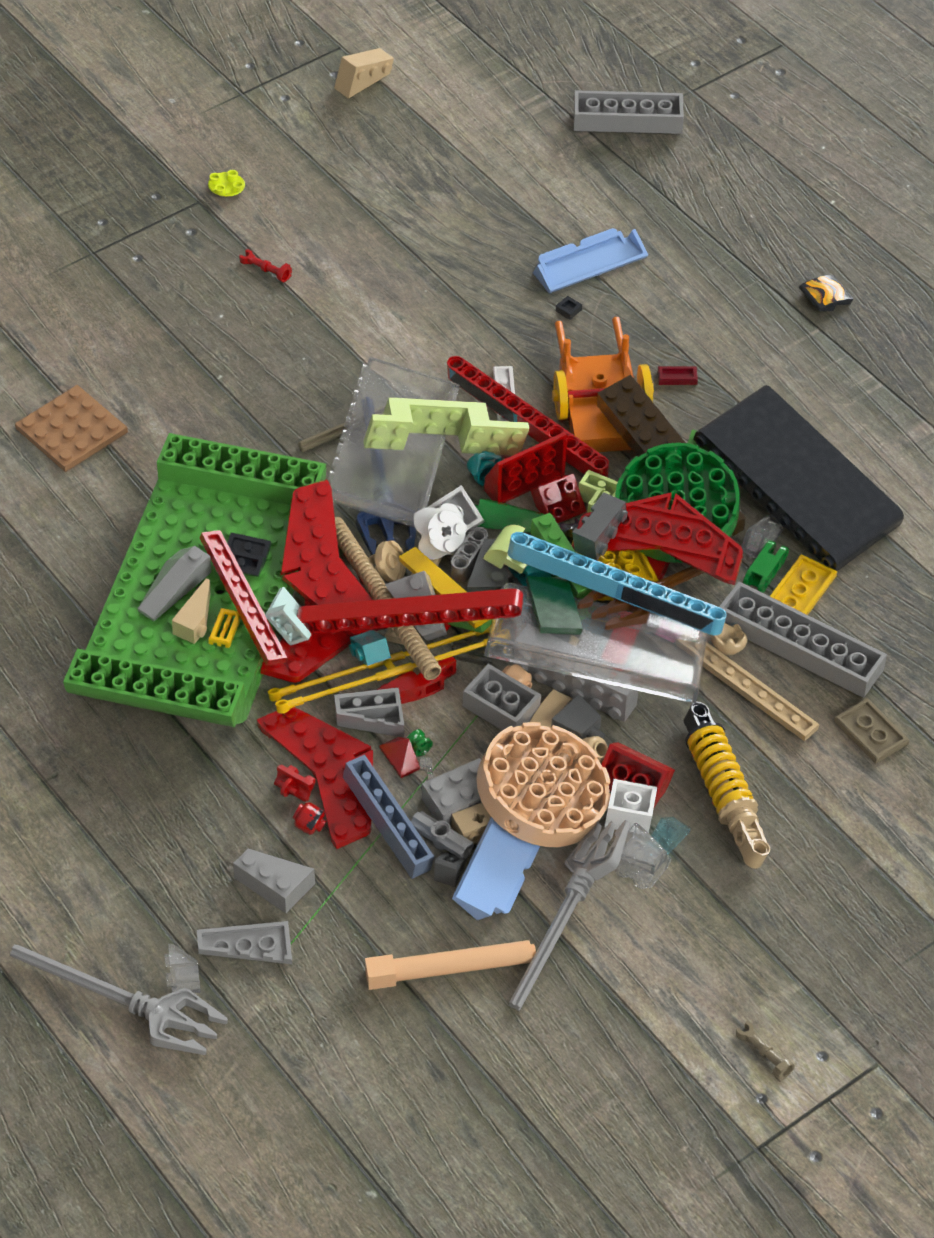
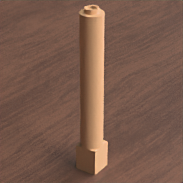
(386, 971)

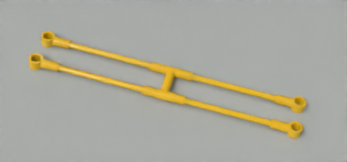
(284, 706)

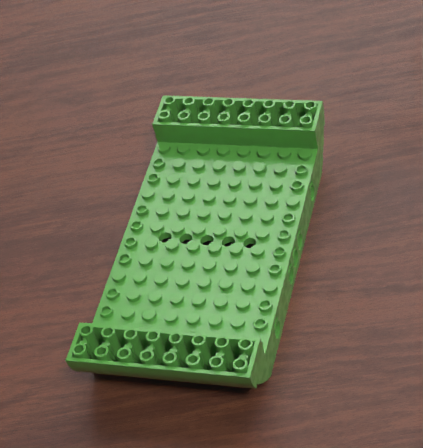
(140, 660)

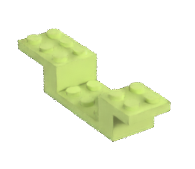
(458, 418)

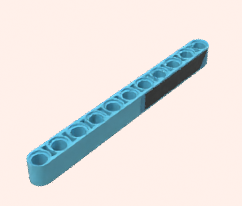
(617, 583)

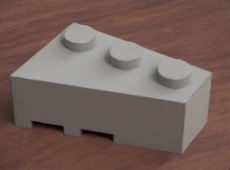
(417, 585)
(371, 711)
(274, 878)

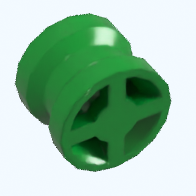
(420, 744)

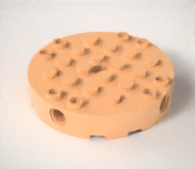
(543, 784)

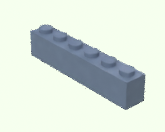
(388, 816)

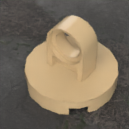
(388, 562)

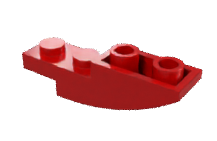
(416, 687)

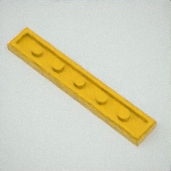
(442, 584)

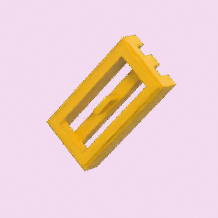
(220, 640)

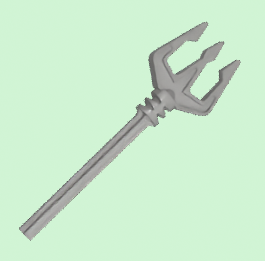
(585, 869)
(160, 1012)

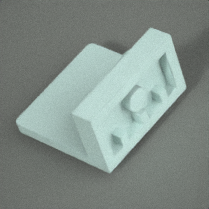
(284, 618)

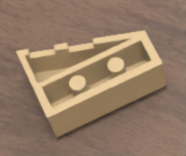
(362, 70)

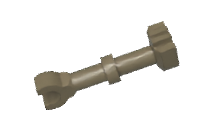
(782, 1067)

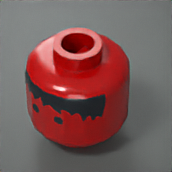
(309, 818)

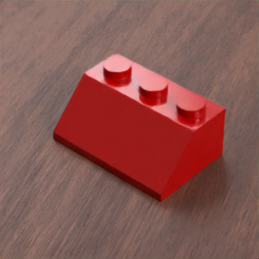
(635, 767)

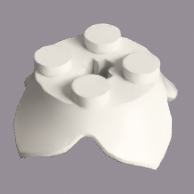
(429, 524)

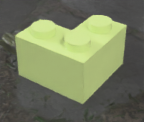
(593, 486)

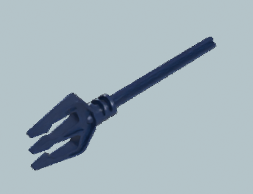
(365, 519)

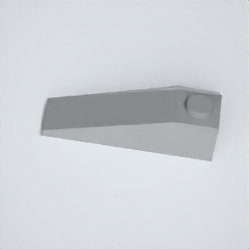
(175, 580)

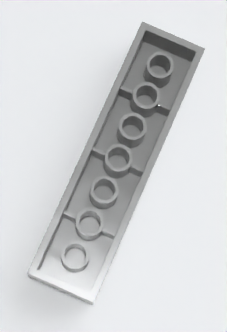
(804, 639)

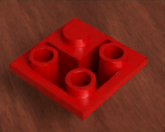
(559, 497)

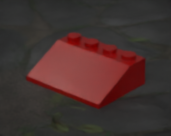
(526, 469)

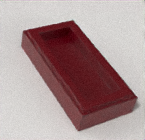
(677, 375)

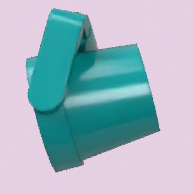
(480, 465)

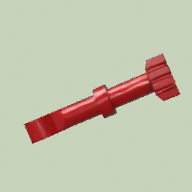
(283, 273)

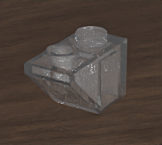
(183, 970)

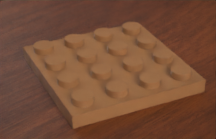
(71, 428)

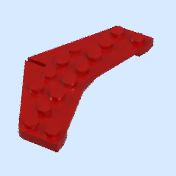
(679, 533)
(313, 550)
(307, 655)
(325, 753)

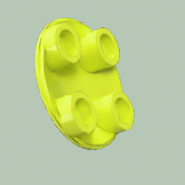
(226, 183)

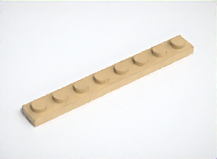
(758, 693)

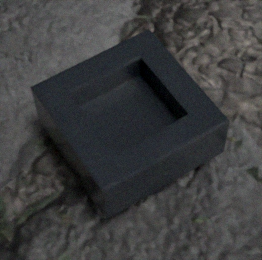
(568, 307)

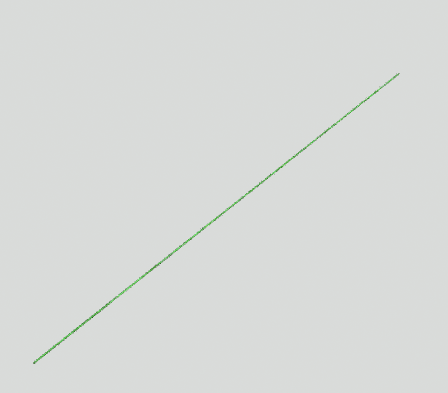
(379, 835)

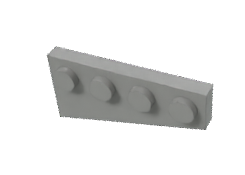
(253, 942)

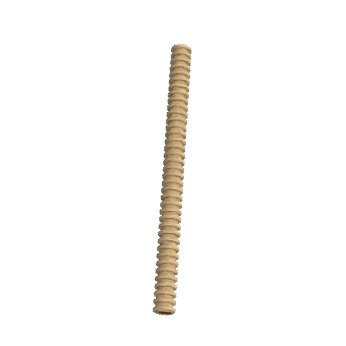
(376, 587)

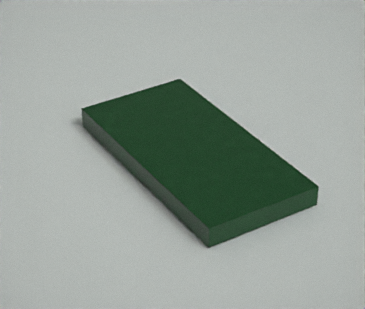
(554, 605)

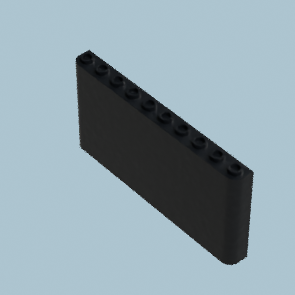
(800, 478)

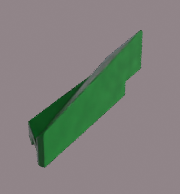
(499, 515)

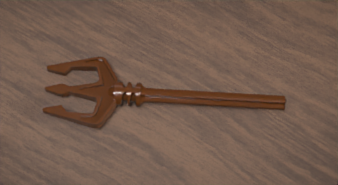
(638, 615)

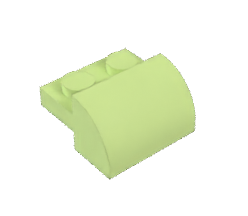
(498, 551)

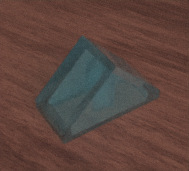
(670, 833)

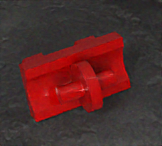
(293, 783)

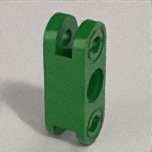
(765, 566)

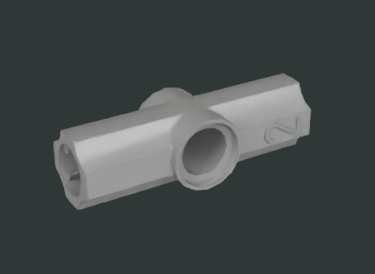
(442, 835)

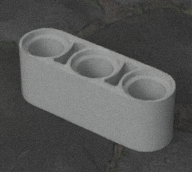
(467, 554)

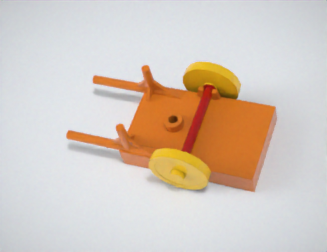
(580, 381)

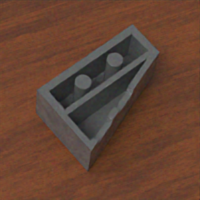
(600, 526)
(486, 575)

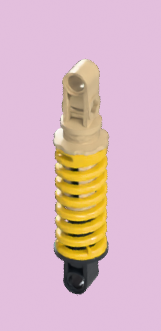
(725, 783)

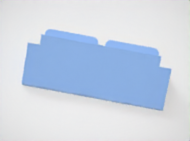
(593, 257)
(494, 873)

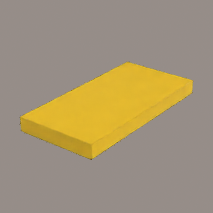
(804, 584)

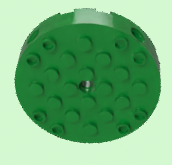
(693, 475)

